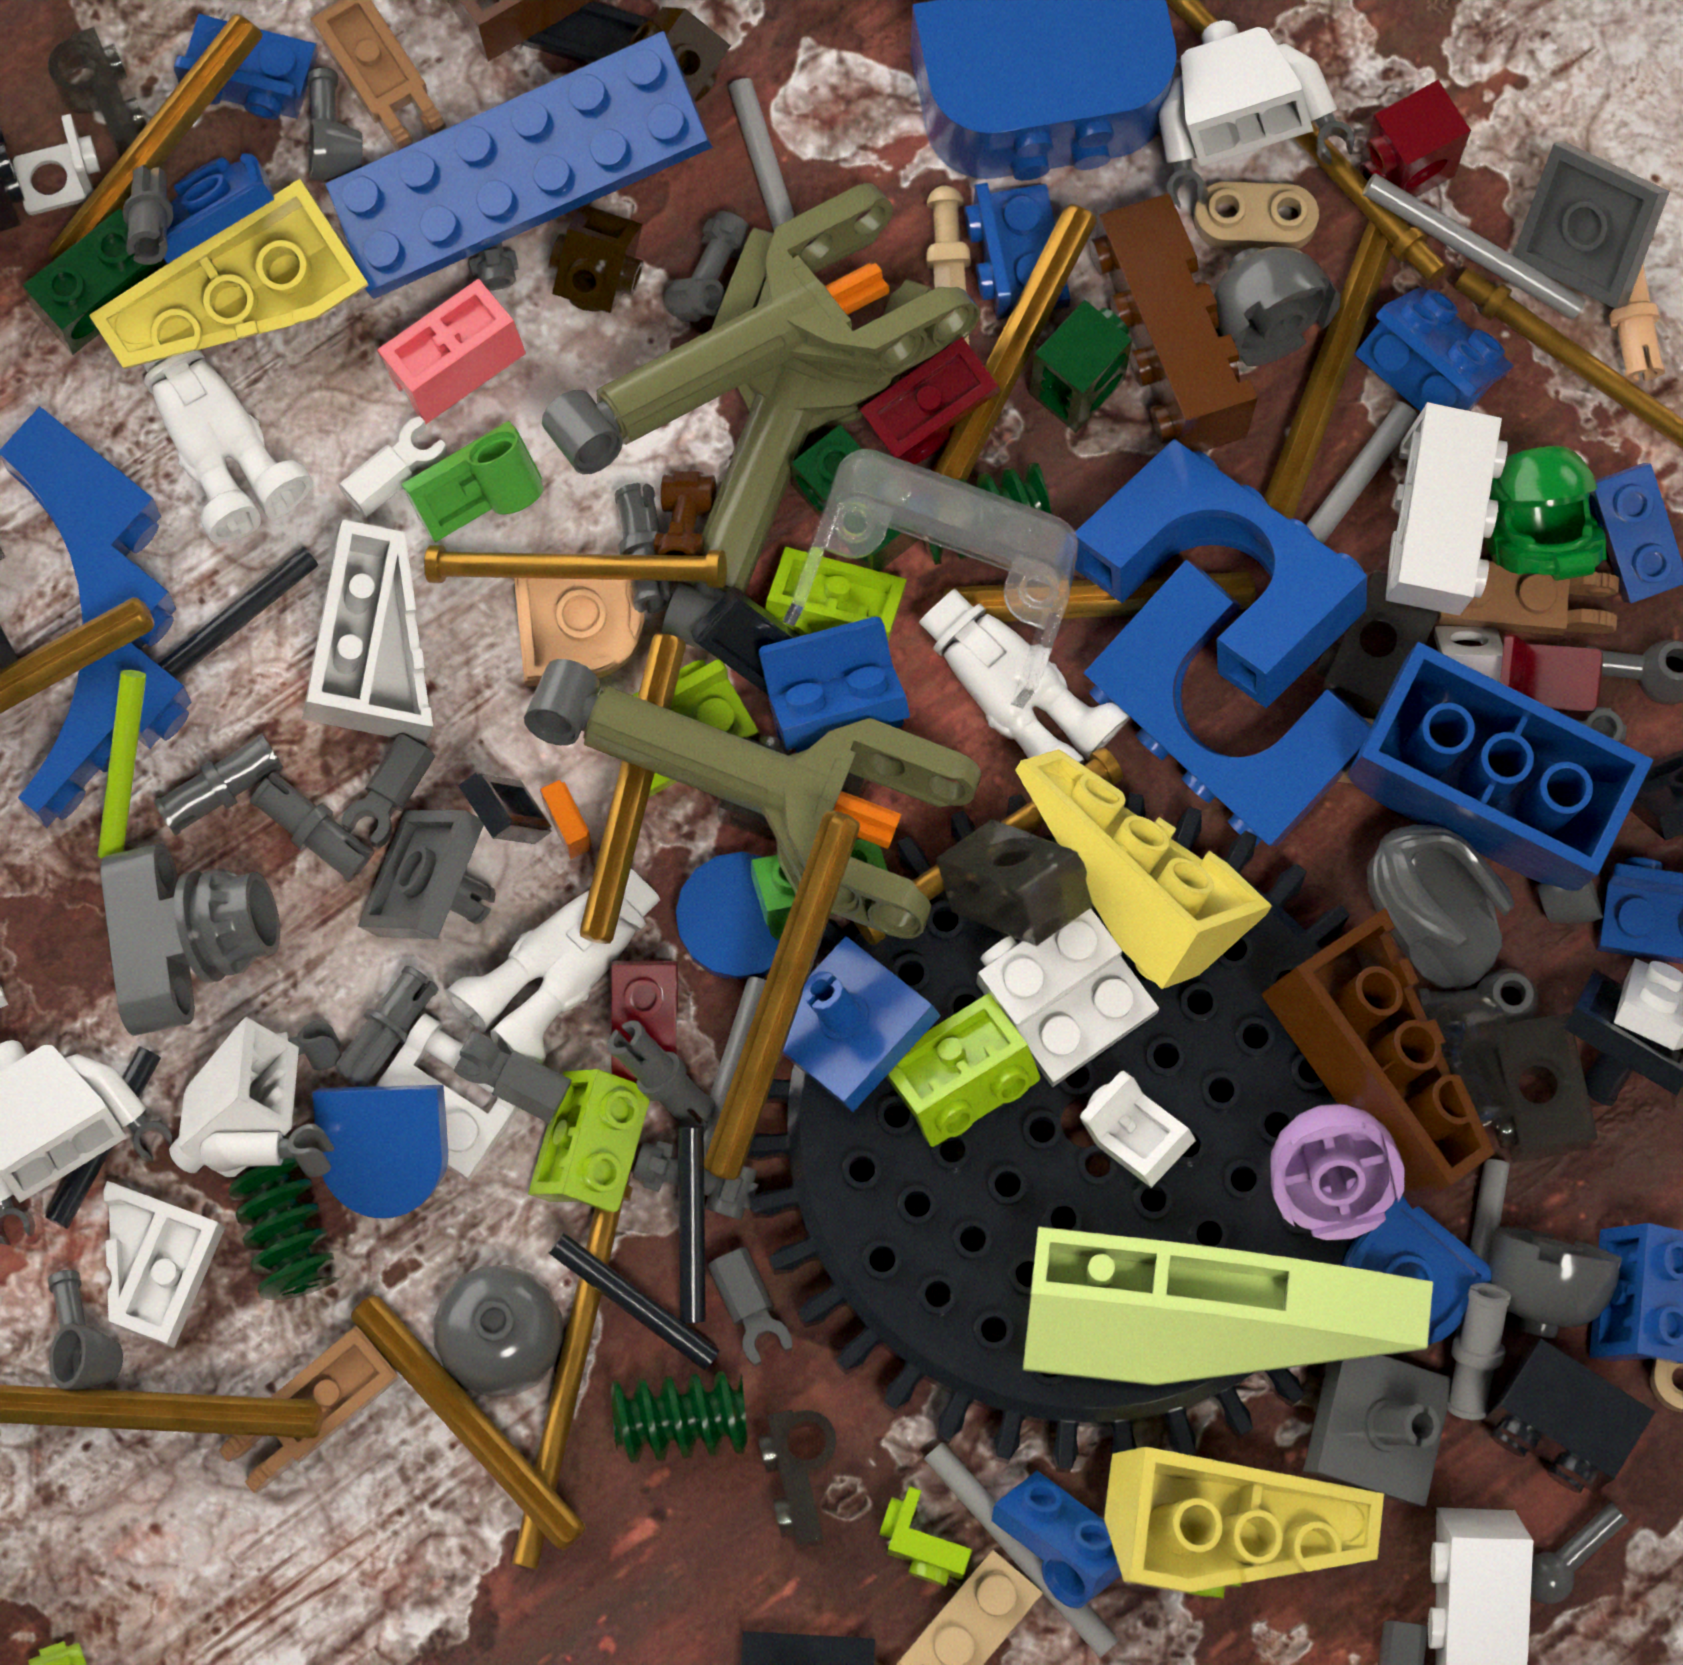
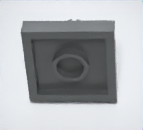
(1590, 224)
(427, 877)
(1379, 1427)

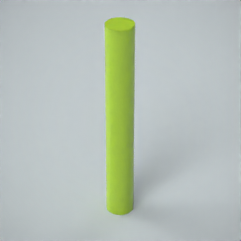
(122, 762)

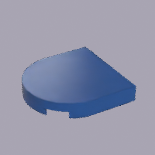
(214, 200)
(385, 1145)
(1422, 1249)

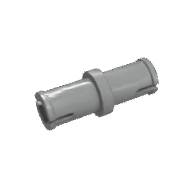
(1478, 1351)

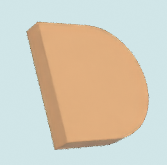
(576, 622)

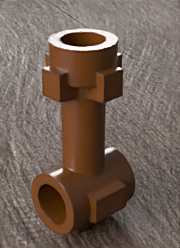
(686, 496)

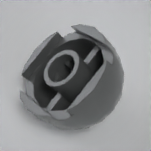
(1271, 300)
(1551, 1279)
(498, 1330)

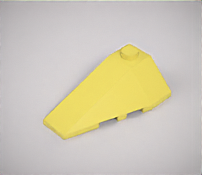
(1150, 891)
(1219, 1524)

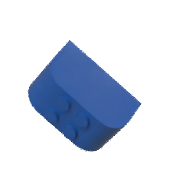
(1040, 81)
(1498, 770)

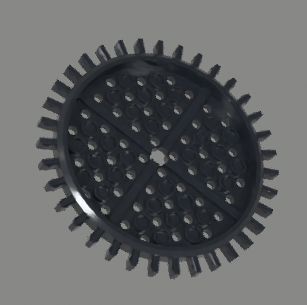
(945, 1343)

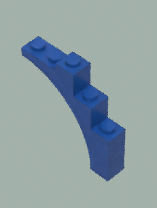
(100, 521)

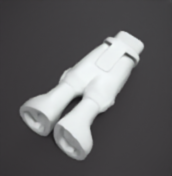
(206, 429)
(989, 663)
(564, 962)

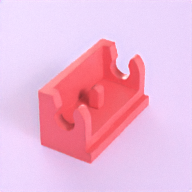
(452, 350)

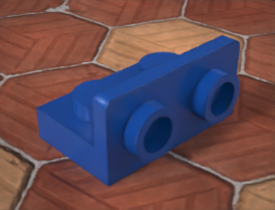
(268, 80)
(1012, 237)
(1642, 911)
(1648, 1300)

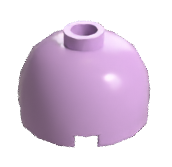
(1336, 1172)

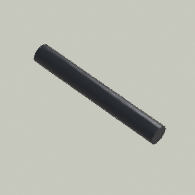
(239, 613)
(81, 1179)
(691, 1223)
(633, 1301)

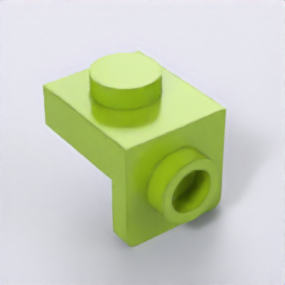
(929, 1556)

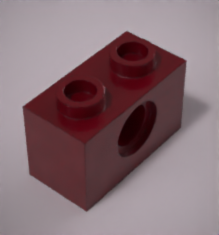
(1416, 141)

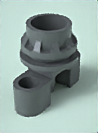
(171, 924)

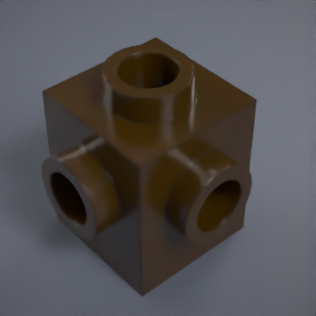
(694, 45)
(596, 260)

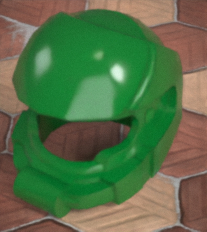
(1546, 515)

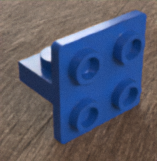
(1432, 353)
(832, 682)

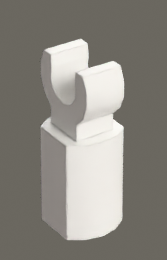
(389, 468)

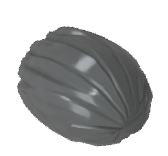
(1439, 903)

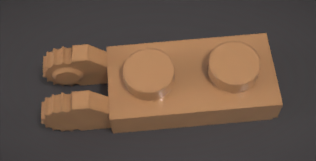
(376, 67)
(1537, 604)
(341, 1382)

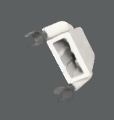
(1242, 97)
(246, 1102)
(57, 1119)

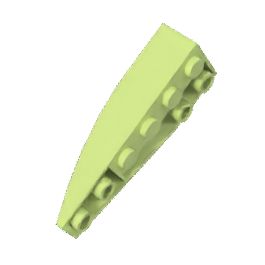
(1206, 1312)

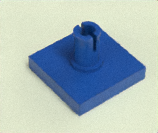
(855, 1024)

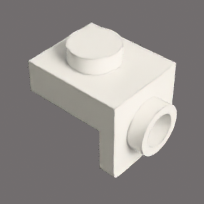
(1135, 1129)

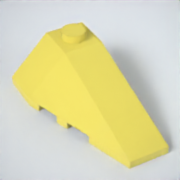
(245, 281)

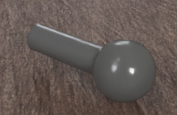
(1554, 1572)

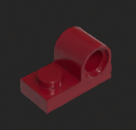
(921, 407)

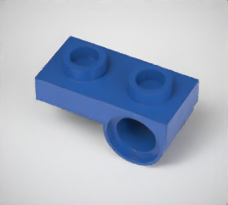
(1637, 532)
(1064, 1535)

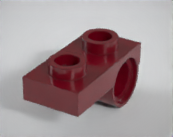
(647, 995)

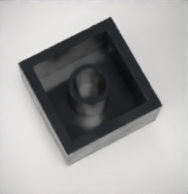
(1567, 1419)

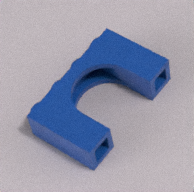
(1190, 503)
(1146, 676)

